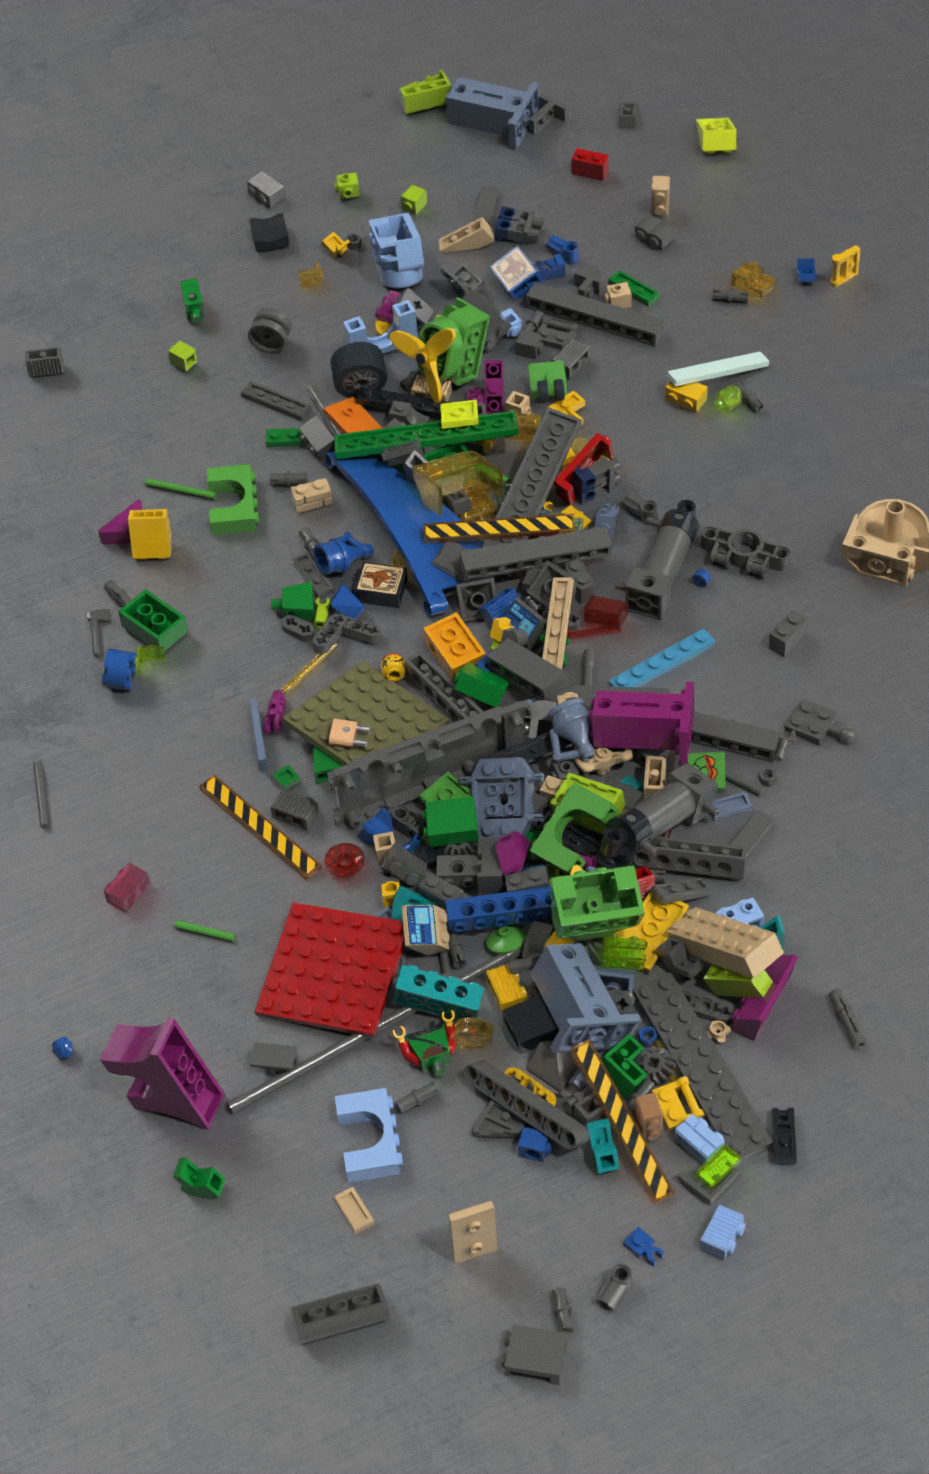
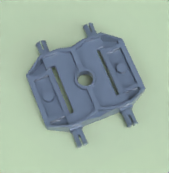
(489, 795)

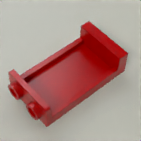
(592, 452)

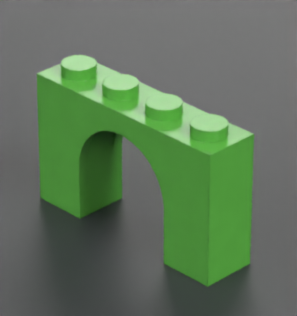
(242, 515)
(575, 804)

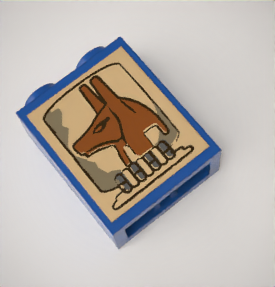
(516, 273)

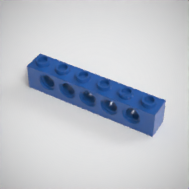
(499, 909)

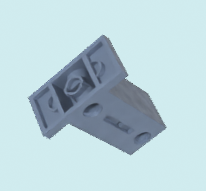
(492, 108)
(579, 1000)

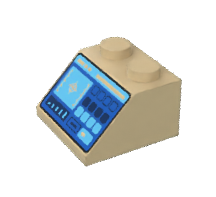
(425, 928)

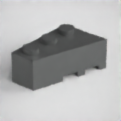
(489, 872)

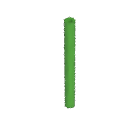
(180, 488)

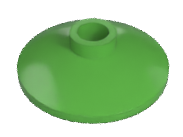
(506, 939)

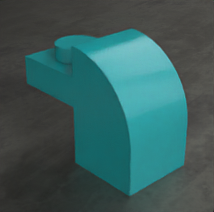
(602, 1147)

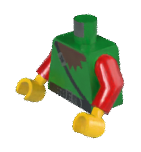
(429, 1047)

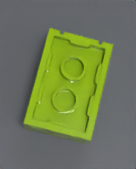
(607, 792)

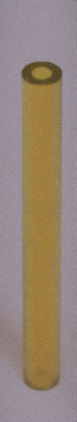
(306, 670)

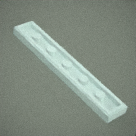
(717, 368)

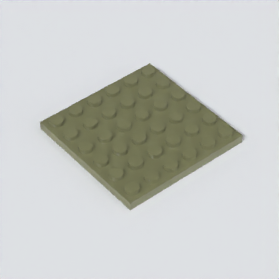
(371, 701)

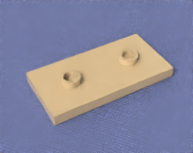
(473, 1231)

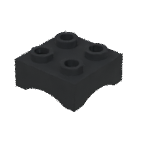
(269, 232)

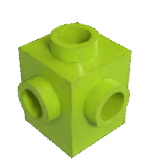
(347, 185)

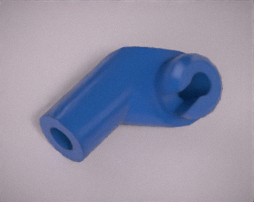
(412, 845)

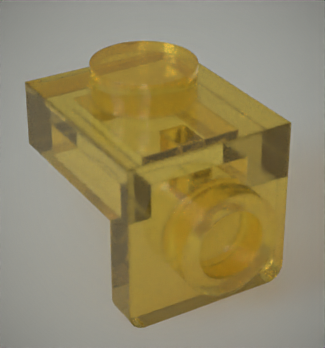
(311, 277)

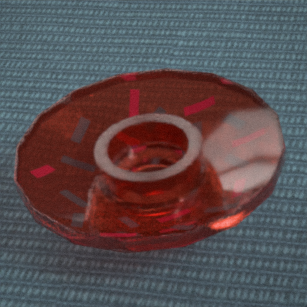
(342, 854)

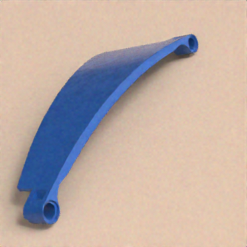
(403, 515)

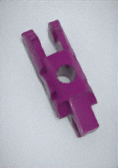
(275, 712)

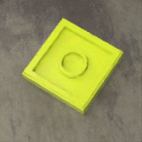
(459, 414)

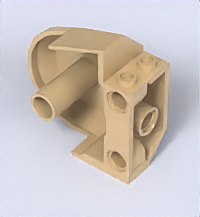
(888, 541)

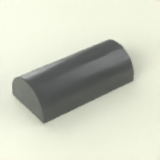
(340, 1313)

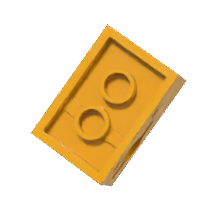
(452, 644)

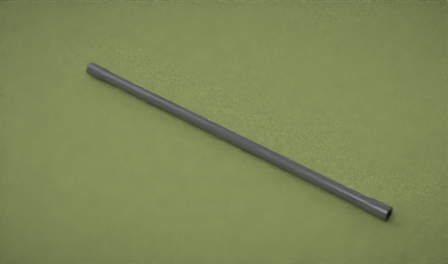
(246, 1098)

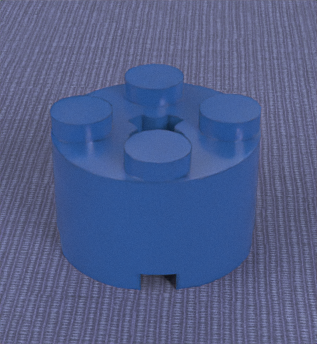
(118, 669)

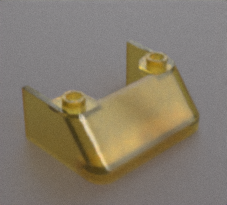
(456, 474)

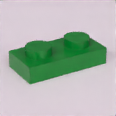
(284, 437)

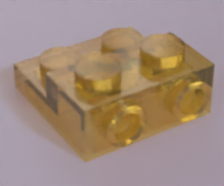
(752, 280)

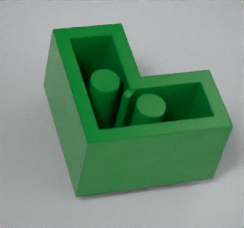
(622, 1066)

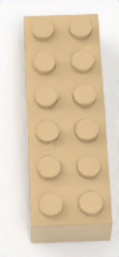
(727, 942)

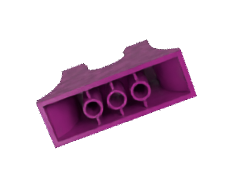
(166, 1072)

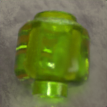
(728, 398)

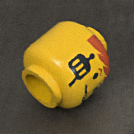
(393, 667)

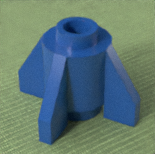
(376, 826)

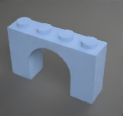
(403, 319)
(382, 1158)

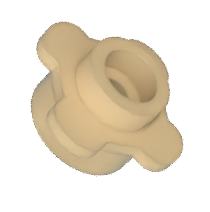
(718, 1026)

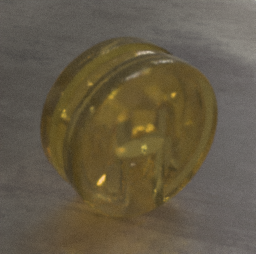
(473, 1033)

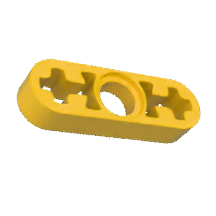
(539, 1089)

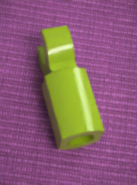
(321, 613)

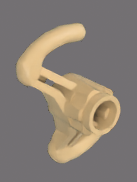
(603, 760)

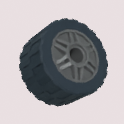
(356, 367)

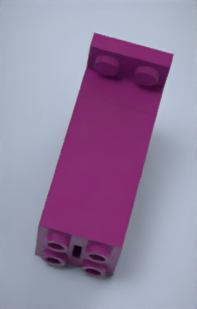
(644, 720)

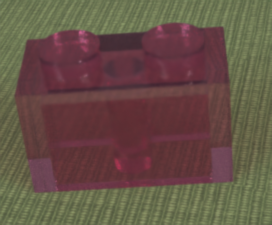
(127, 887)

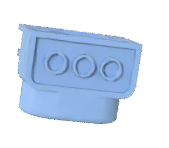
(397, 250)

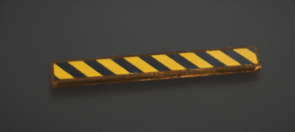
(498, 528)
(260, 827)
(622, 1121)

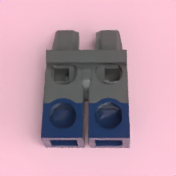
(517, 226)
(595, 479)

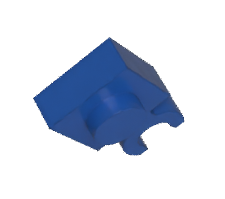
(642, 1244)

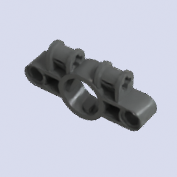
(723, 544)

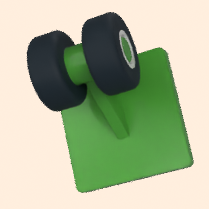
(547, 381)

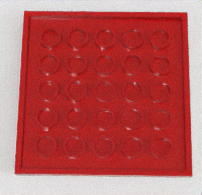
(332, 969)

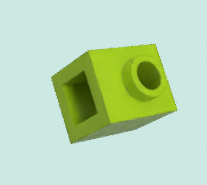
(414, 199)
(182, 356)

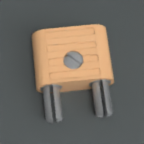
(344, 733)

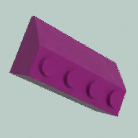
(756, 1010)

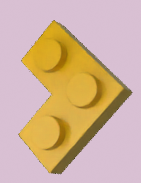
(569, 405)

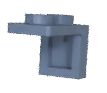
(606, 517)

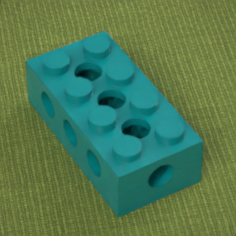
(435, 999)

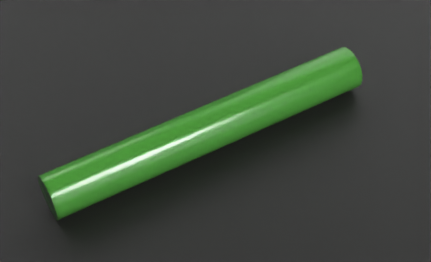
(204, 930)

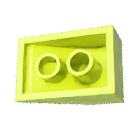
(716, 135)

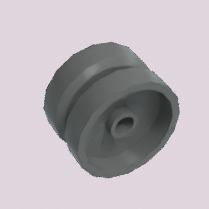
(269, 330)

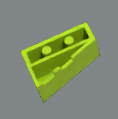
(426, 93)
(730, 983)

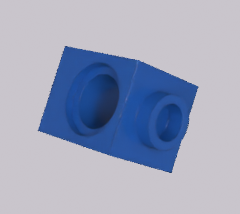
(534, 1145)

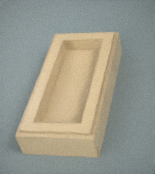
(354, 1210)

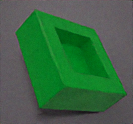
(286, 777)

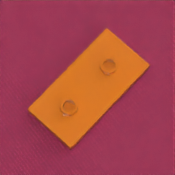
(350, 417)

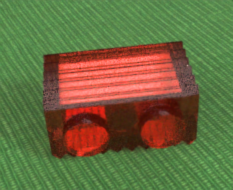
(605, 611)

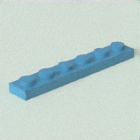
(664, 660)

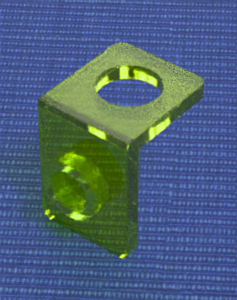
(149, 653)

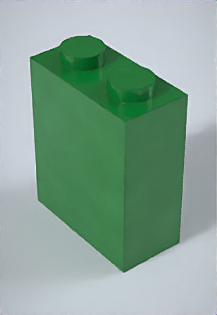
(480, 684)
(451, 821)

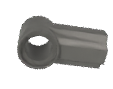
(640, 507)
(614, 1288)

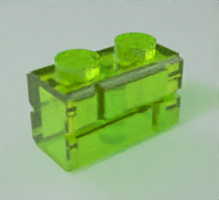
(623, 952)

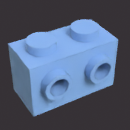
(744, 911)

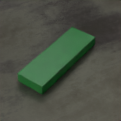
(638, 290)

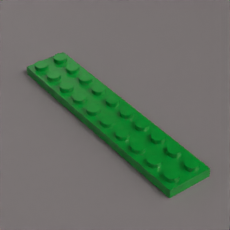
(429, 434)

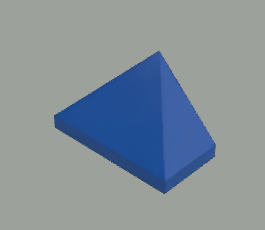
(347, 602)

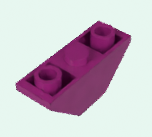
(494, 386)
(118, 528)
(512, 852)

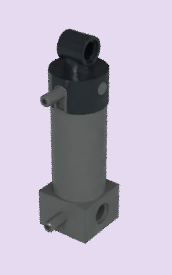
(650, 586)
(685, 797)

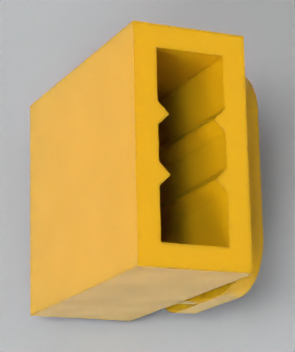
(150, 534)

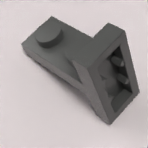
(549, 109)

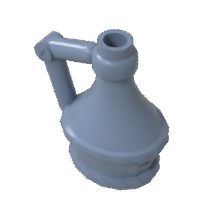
(572, 723)

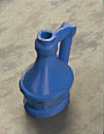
(338, 556)

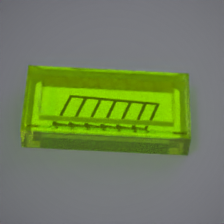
(718, 1166)

